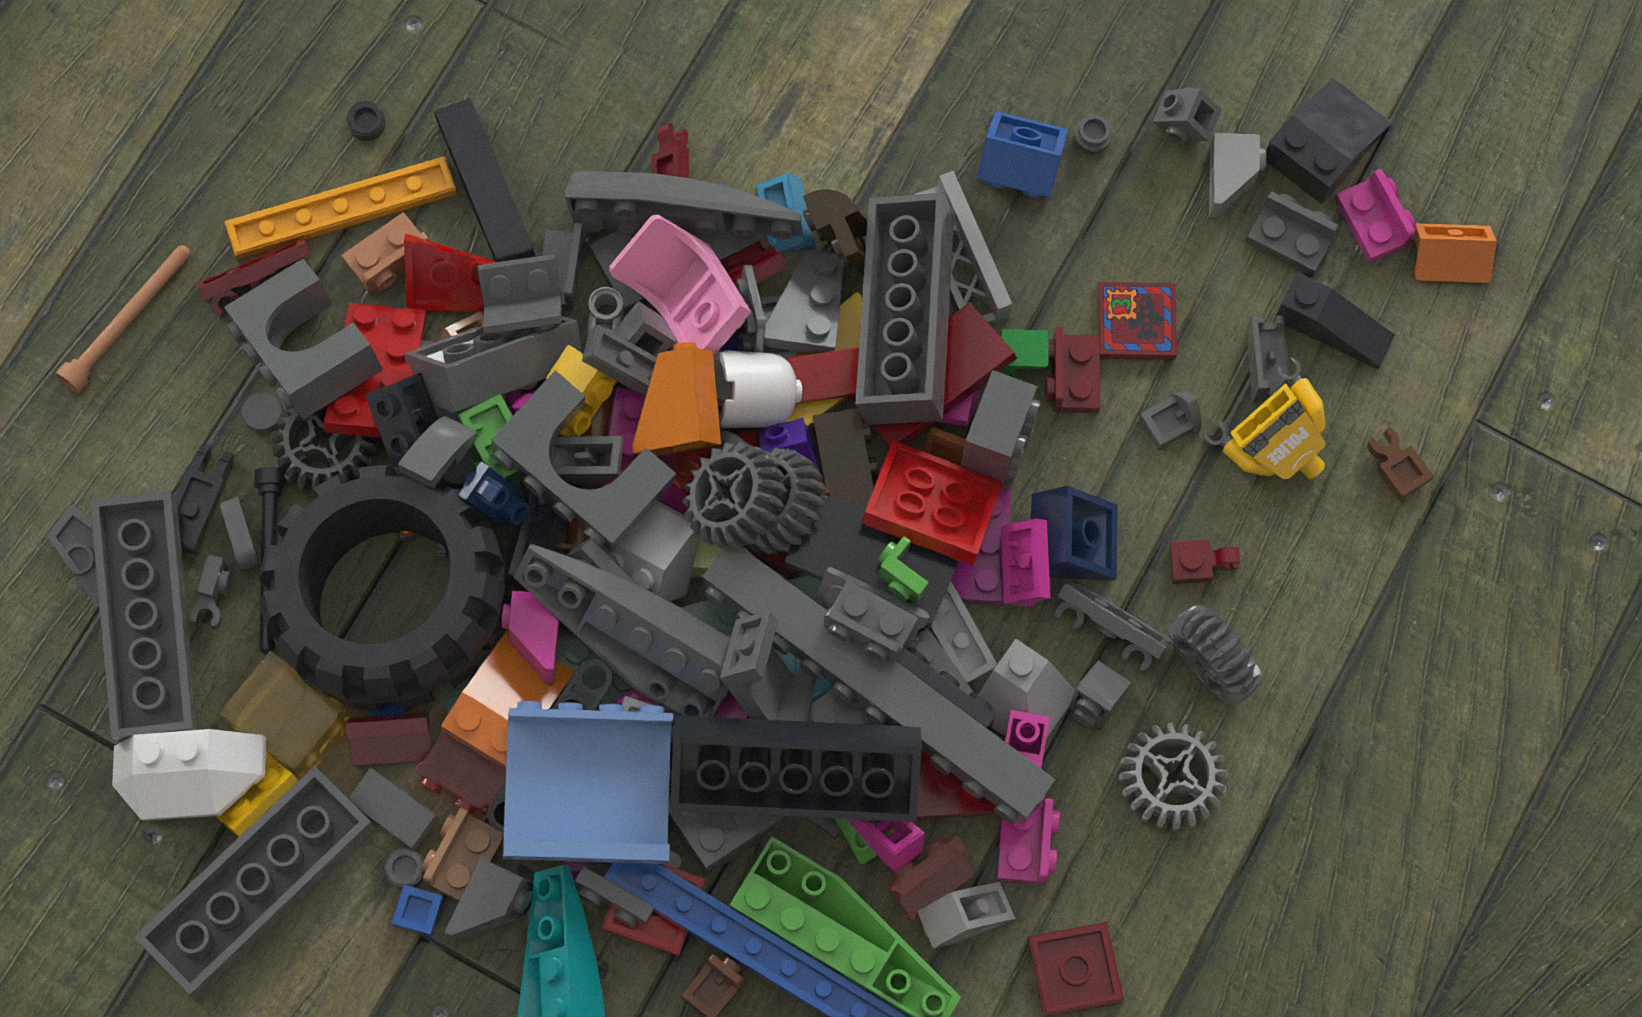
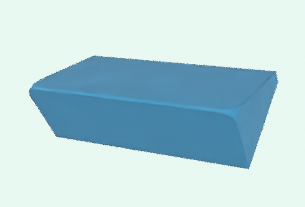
(788, 192)

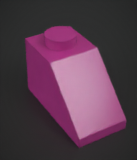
(532, 633)

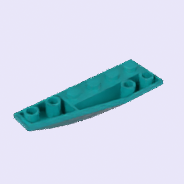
(559, 954)

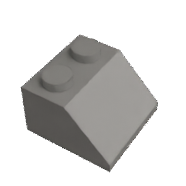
(659, 552)

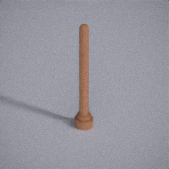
(76, 373)

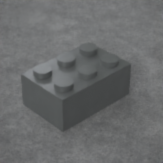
(1001, 428)

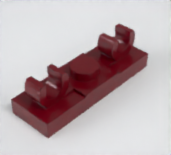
(251, 273)

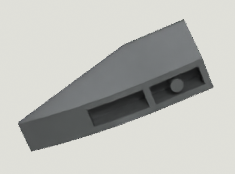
(629, 199)
(634, 631)

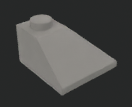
(1028, 685)

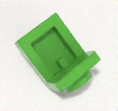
(902, 580)

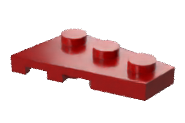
(441, 277)

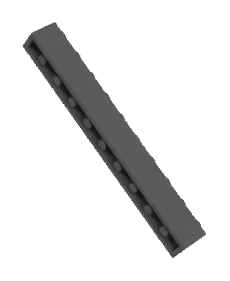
(883, 688)

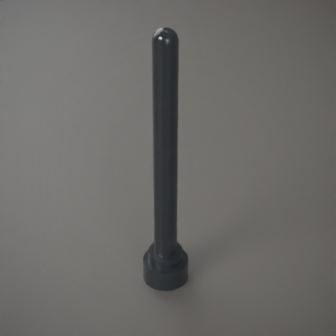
(269, 484)

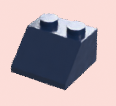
(1079, 533)

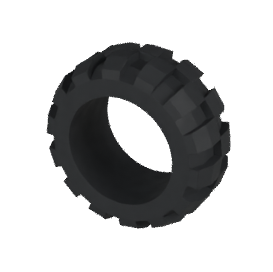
(334, 524)

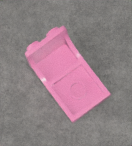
(683, 283)

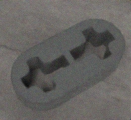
(239, 534)

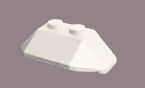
(187, 771)

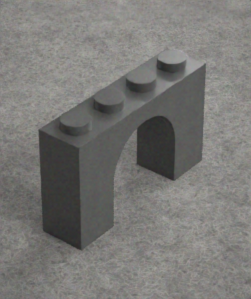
(304, 377)
(603, 512)

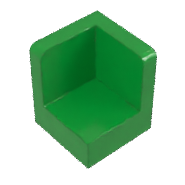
(1029, 348)

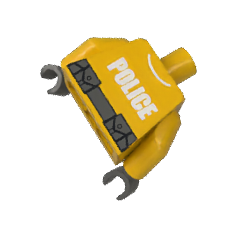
(1280, 433)

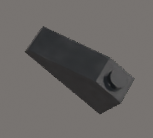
(1334, 321)

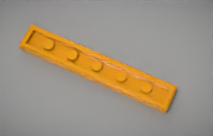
(340, 207)

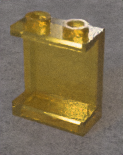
(287, 712)

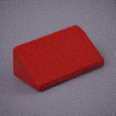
(827, 374)

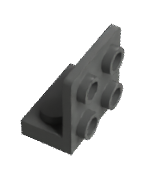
(520, 295)

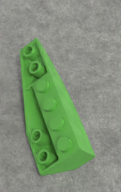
(840, 930)

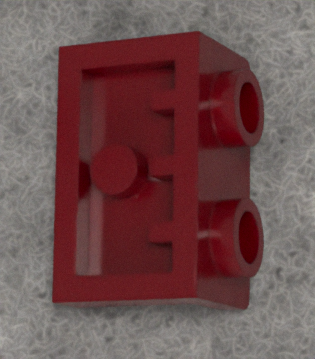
(1074, 372)

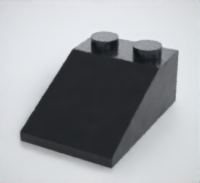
(1325, 140)

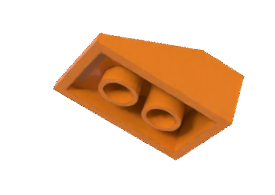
(482, 709)

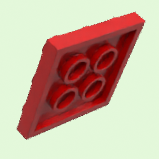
(932, 502)

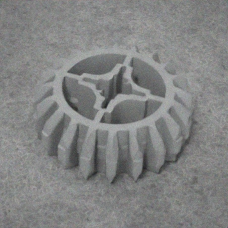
(1188, 785)

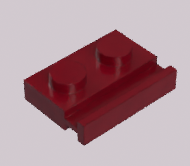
(760, 255)

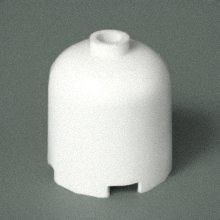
(755, 388)

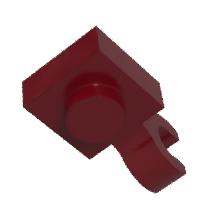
(672, 154)
(1194, 561)

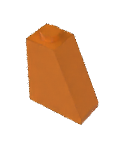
(680, 403)

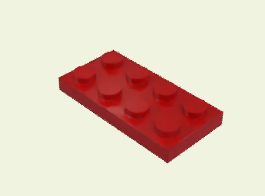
(390, 334)

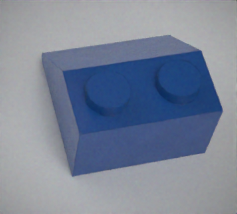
(1021, 155)

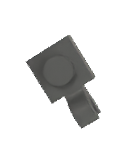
(213, 583)

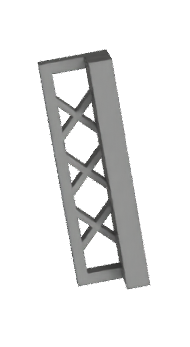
(977, 255)

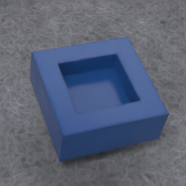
(417, 910)

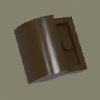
(840, 223)

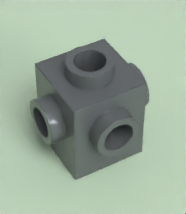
(1187, 115)

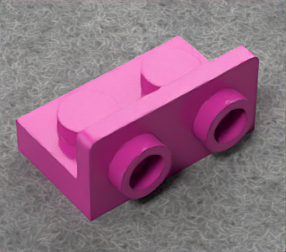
(1376, 216)
(1025, 562)
(1026, 849)

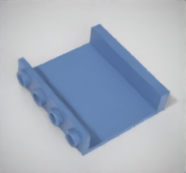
(587, 784)

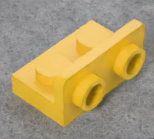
(258, 797)

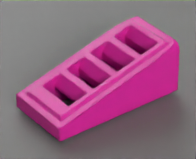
(898, 847)

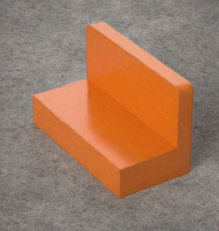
(1454, 253)

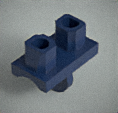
(494, 496)

